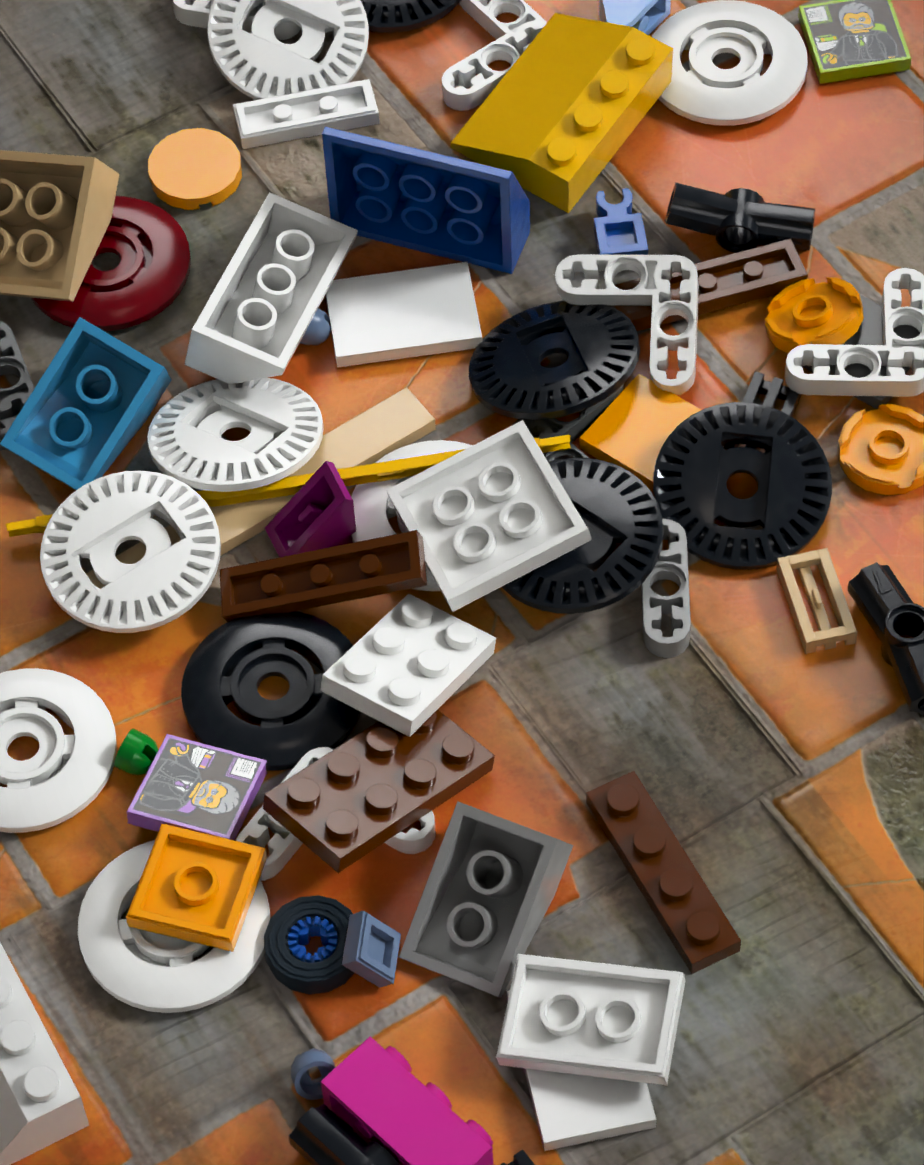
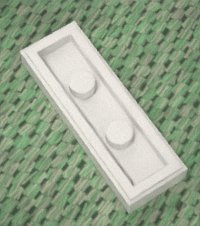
(305, 113)

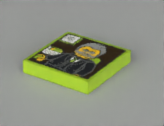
(853, 39)

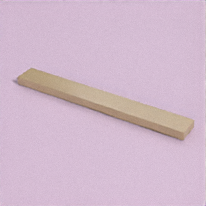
(358, 442)

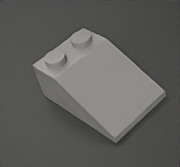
(484, 898)

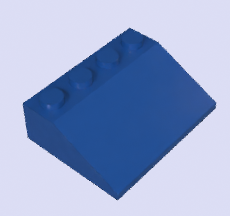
(426, 200)

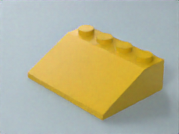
(567, 106)

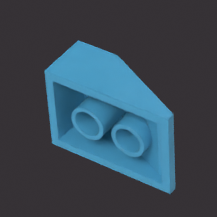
(86, 406)

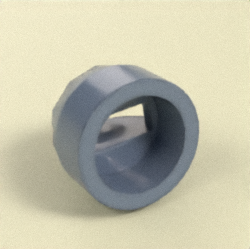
(318, 329)
(300, 1075)

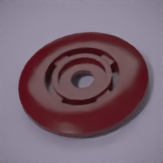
(145, 281)

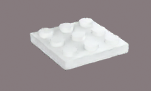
(489, 515)

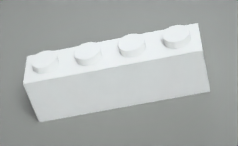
(268, 293)
(35, 1088)

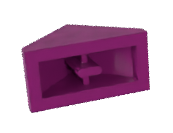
(315, 516)

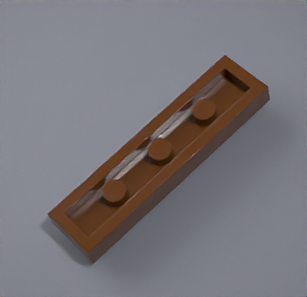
(729, 281)
(324, 576)
(663, 872)

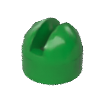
(136, 753)

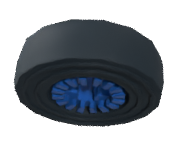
(292, 928)

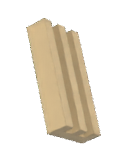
(826, 635)

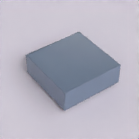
(371, 949)

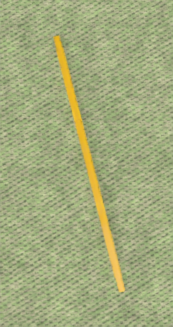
(291, 485)

